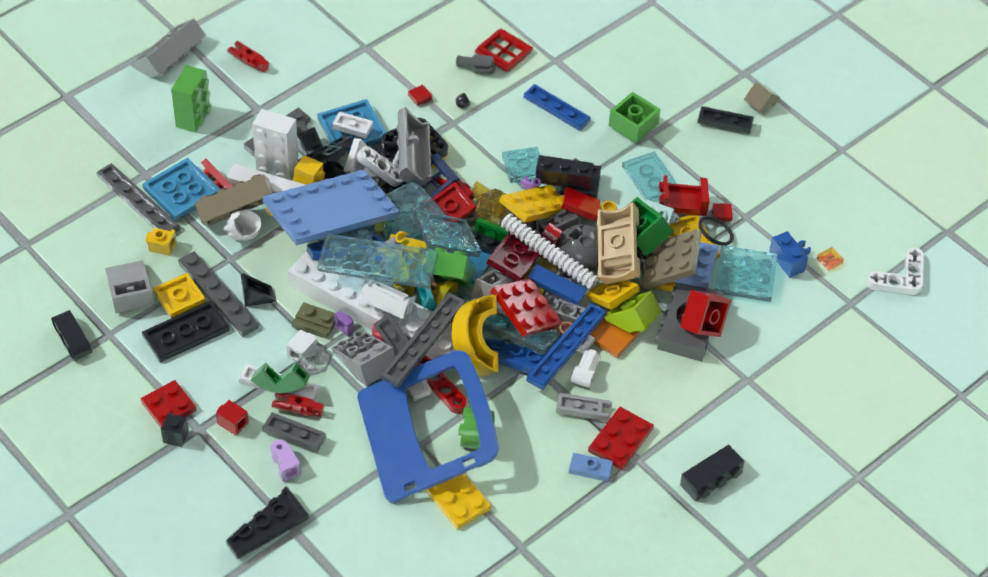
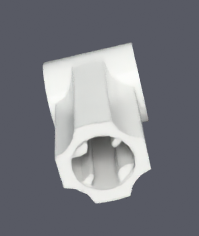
(585, 372)

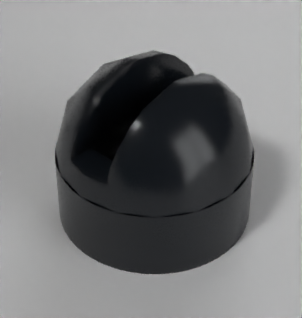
(462, 101)

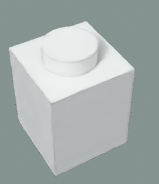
(301, 345)

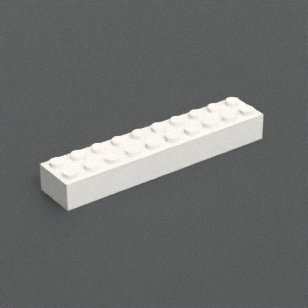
(345, 294)

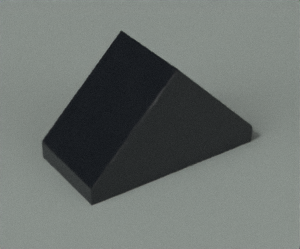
(255, 291)

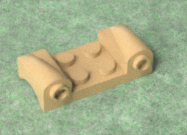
(618, 244)

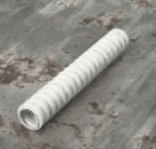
(549, 251)

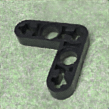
(389, 141)

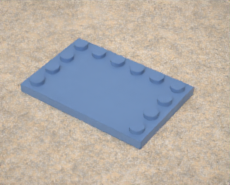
(330, 207)

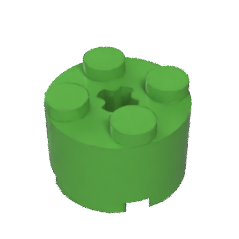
(469, 431)

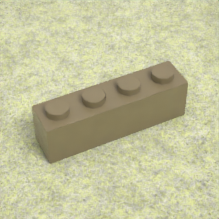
(227, 201)

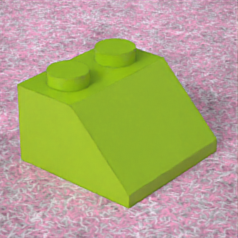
(635, 313)

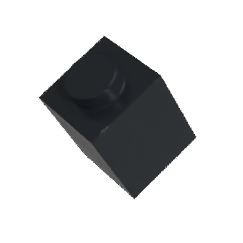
(174, 430)

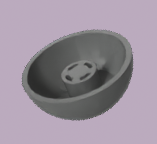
(581, 244)

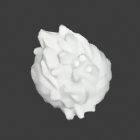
(243, 225)

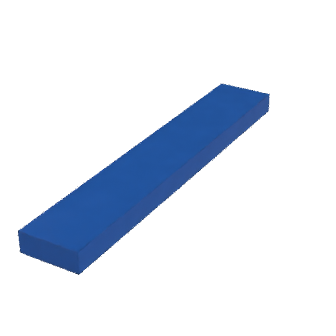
(566, 346)

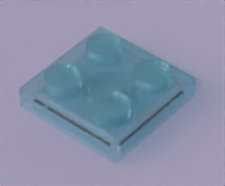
(521, 163)

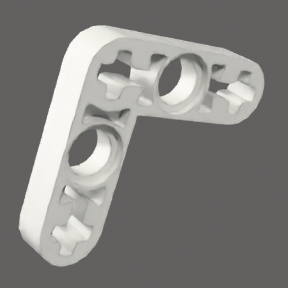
(390, 169)
(905, 280)

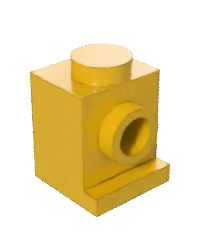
(161, 241)

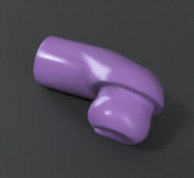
(529, 184)

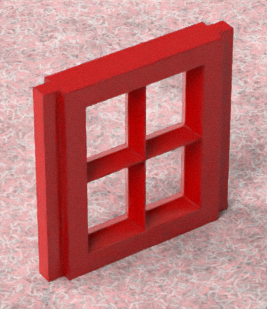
(513, 41)

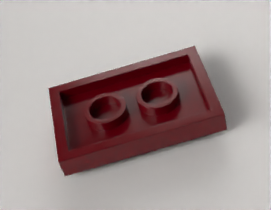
(513, 258)

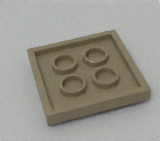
(672, 260)

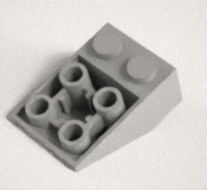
(486, 282)
(129, 286)
(364, 356)

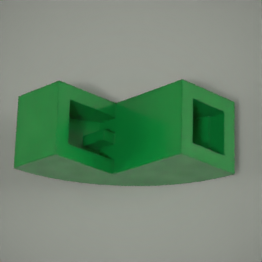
(289, 381)

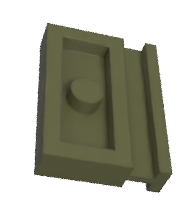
(314, 320)

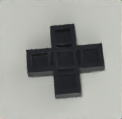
(329, 152)

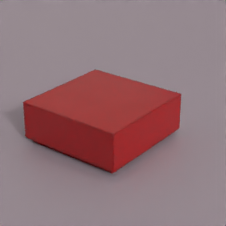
(420, 95)
(722, 212)

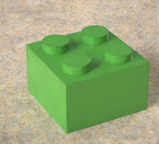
(634, 117)

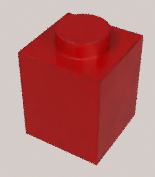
(232, 417)

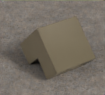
(761, 97)

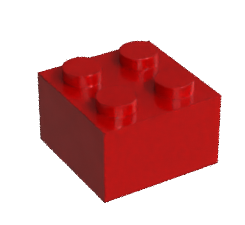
(705, 313)

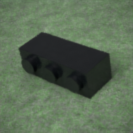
(564, 172)
(712, 473)

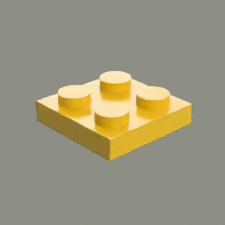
(613, 294)
(179, 295)

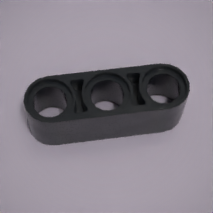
(71, 335)

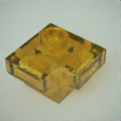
(490, 208)

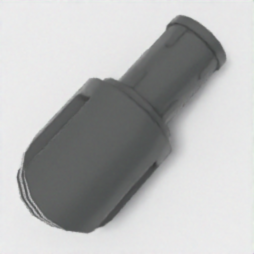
(477, 63)

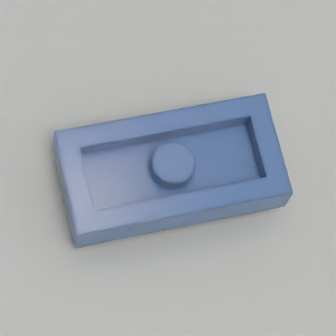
(590, 467)

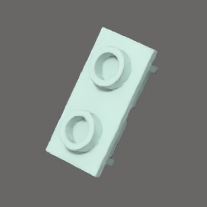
(666, 212)

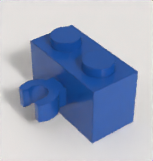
(790, 255)

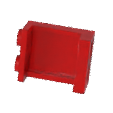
(685, 198)

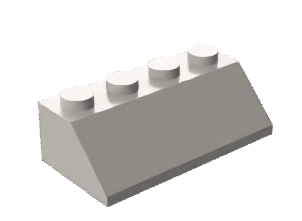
(169, 49)

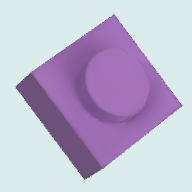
(344, 323)

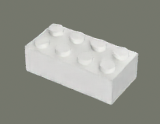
(275, 144)

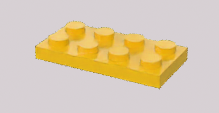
(533, 203)

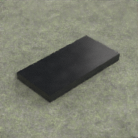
(185, 331)

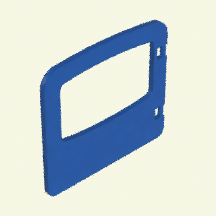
(394, 437)

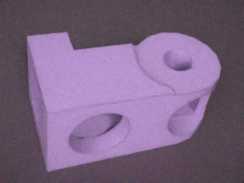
(284, 456)

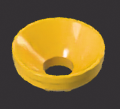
(443, 289)

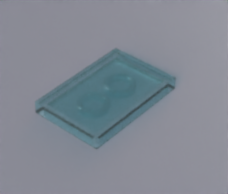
(646, 173)

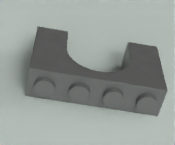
(673, 337)

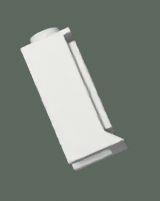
(388, 299)

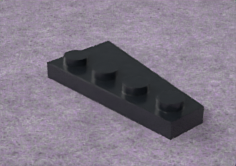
(274, 520)

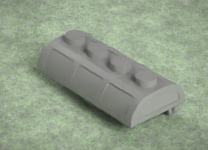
(414, 148)

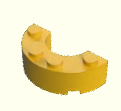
(307, 172)
(468, 334)

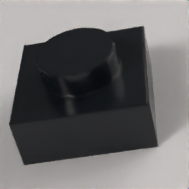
(308, 138)

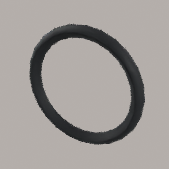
(721, 223)

